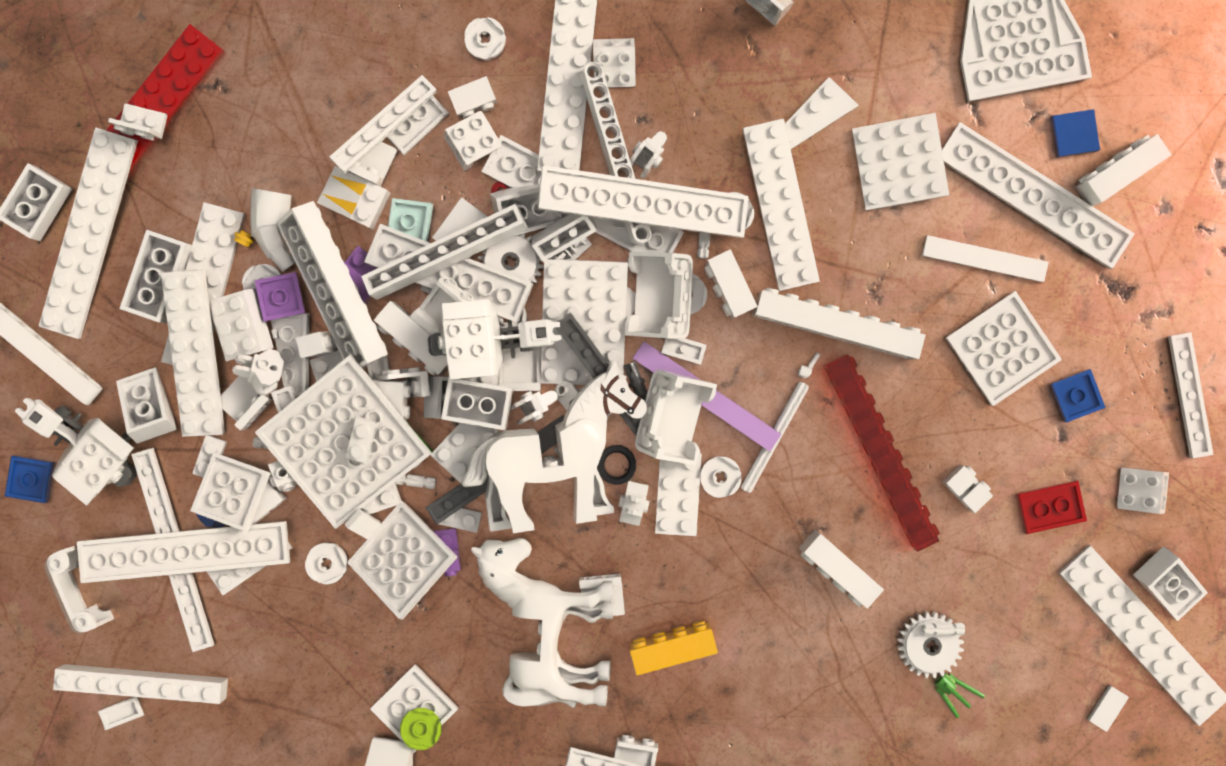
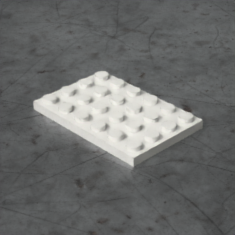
(597, 299)

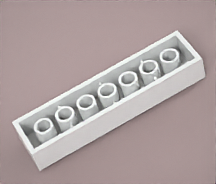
(331, 284)
(839, 325)

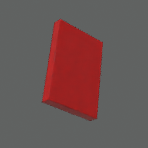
(1051, 507)

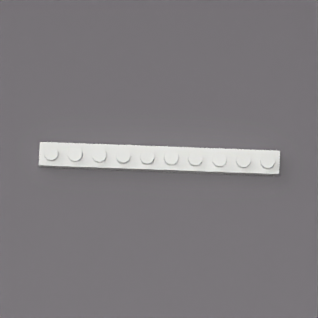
(165, 521)

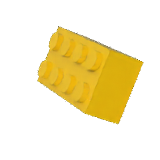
(673, 647)

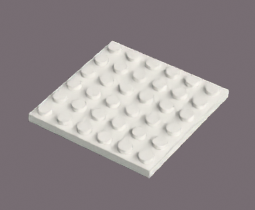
(314, 436)

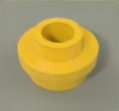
(243, 238)

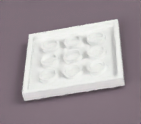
(900, 161)
(1003, 348)
(402, 560)

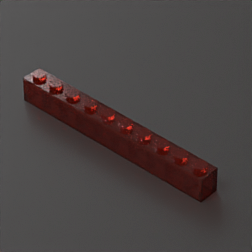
(881, 452)

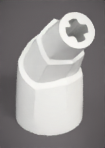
(265, 211)

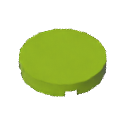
(420, 728)

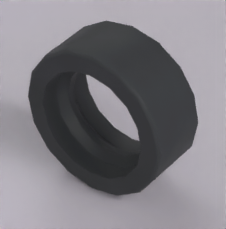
(630, 472)

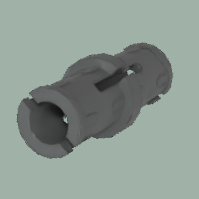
(636, 381)

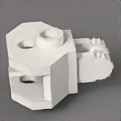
(648, 153)
(263, 371)
(534, 405)
(633, 503)

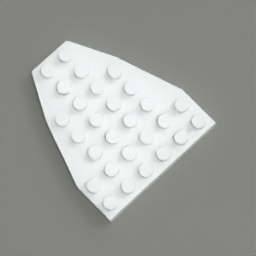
(1020, 47)

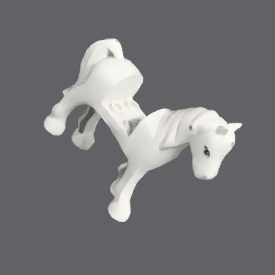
(543, 675)

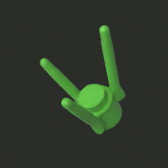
(947, 685)

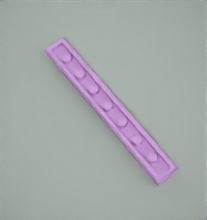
(720, 404)

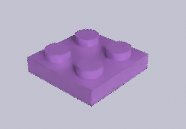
(280, 296)

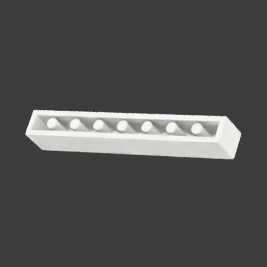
(444, 252)
(140, 683)

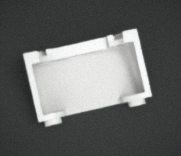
(661, 295)
(672, 416)
(78, 616)

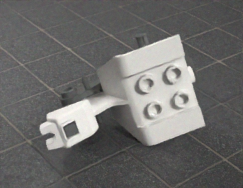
(474, 338)
(93, 455)

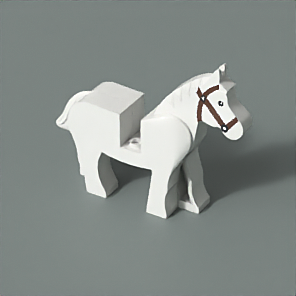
(516, 458)

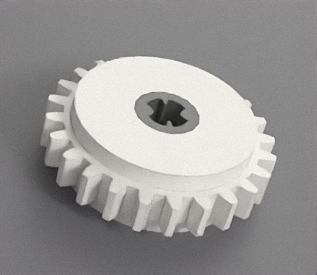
(519, 250)
(922, 658)

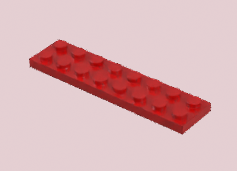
(173, 80)

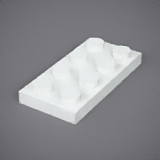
(678, 498)

